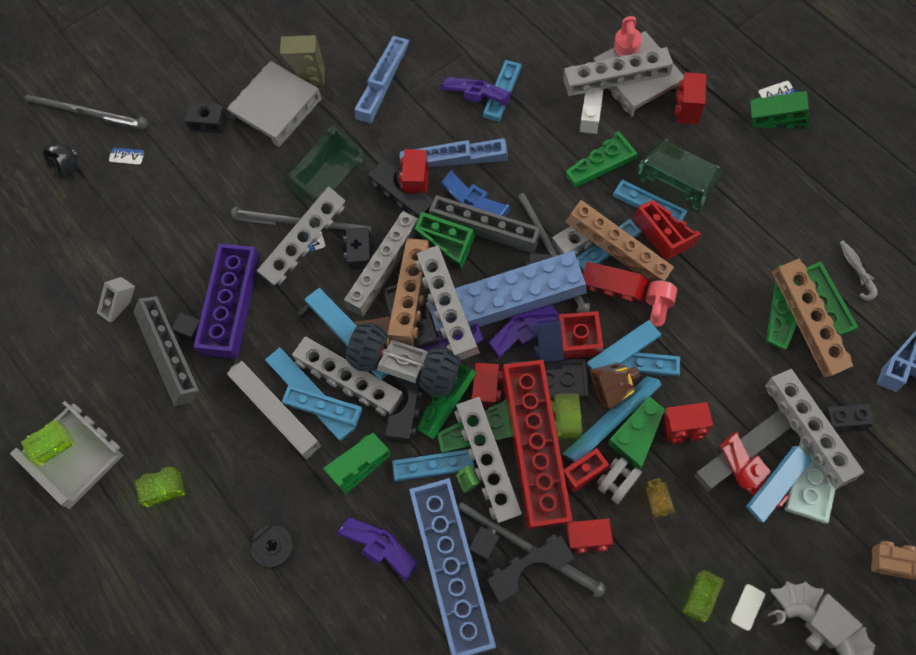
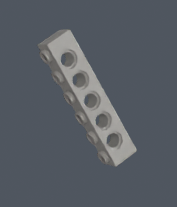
(617, 71)
(328, 198)
(432, 259)
(381, 265)
(309, 349)
(474, 408)
(823, 433)

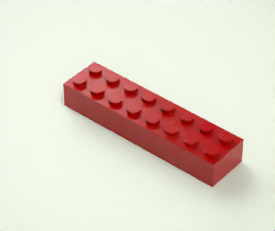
(536, 445)

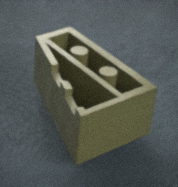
(304, 57)

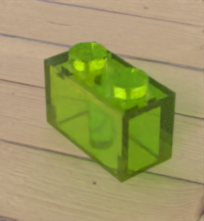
(567, 415)
(47, 442)
(159, 486)
(703, 596)

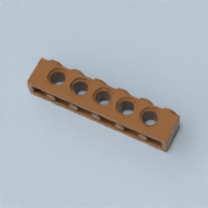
(618, 243)
(405, 298)
(809, 328)

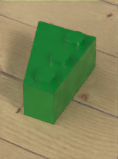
(781, 110)
(451, 238)
(637, 433)
(357, 463)

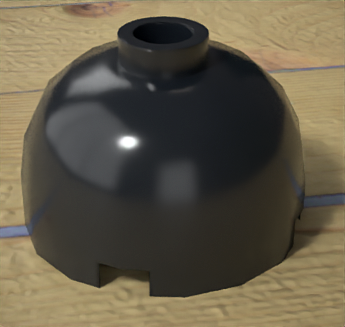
(61, 159)

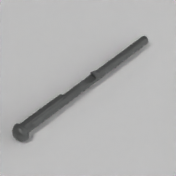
(140, 123)
(265, 218)
(582, 307)
(597, 588)

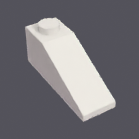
(591, 111)

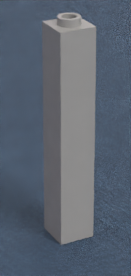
(274, 409)

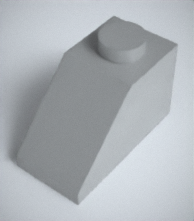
(115, 298)

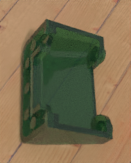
(325, 165)
(682, 171)

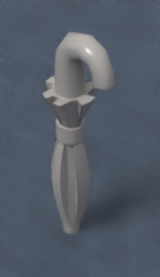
(866, 279)

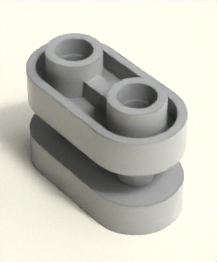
(607, 481)

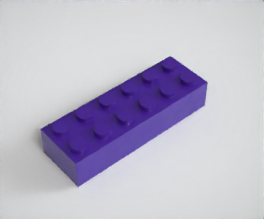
(227, 301)

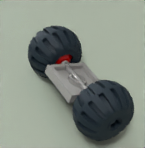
(368, 351)

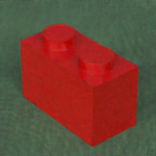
(486, 383)
(585, 470)
(589, 535)

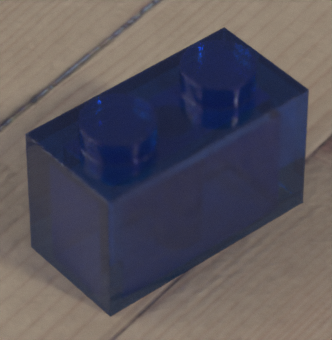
(549, 340)

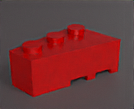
(663, 230)
(615, 281)

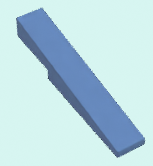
(380, 80)
(466, 153)

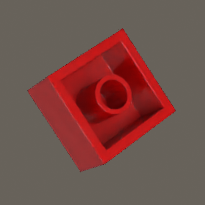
(690, 98)
(414, 171)
(581, 334)
(686, 423)

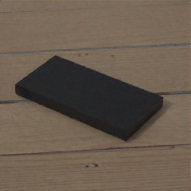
(426, 331)
(566, 377)

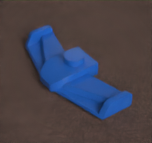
(472, 196)

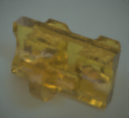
(659, 498)

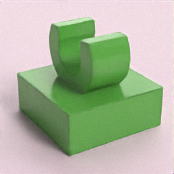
(468, 479)

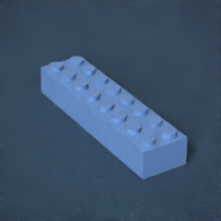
(518, 291)
(452, 569)

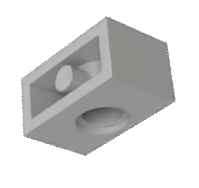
(563, 244)

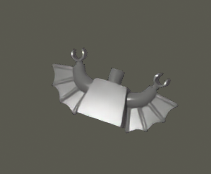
(824, 618)

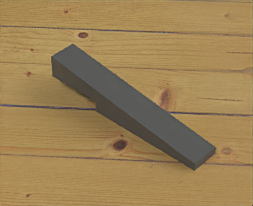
(753, 443)

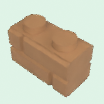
(894, 560)

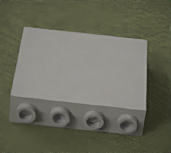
(642, 92)
(275, 102)
(78, 467)

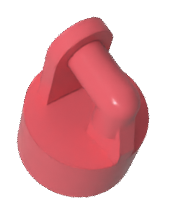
(627, 38)
(661, 296)

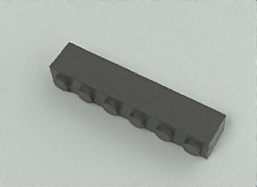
(488, 224)
(165, 351)

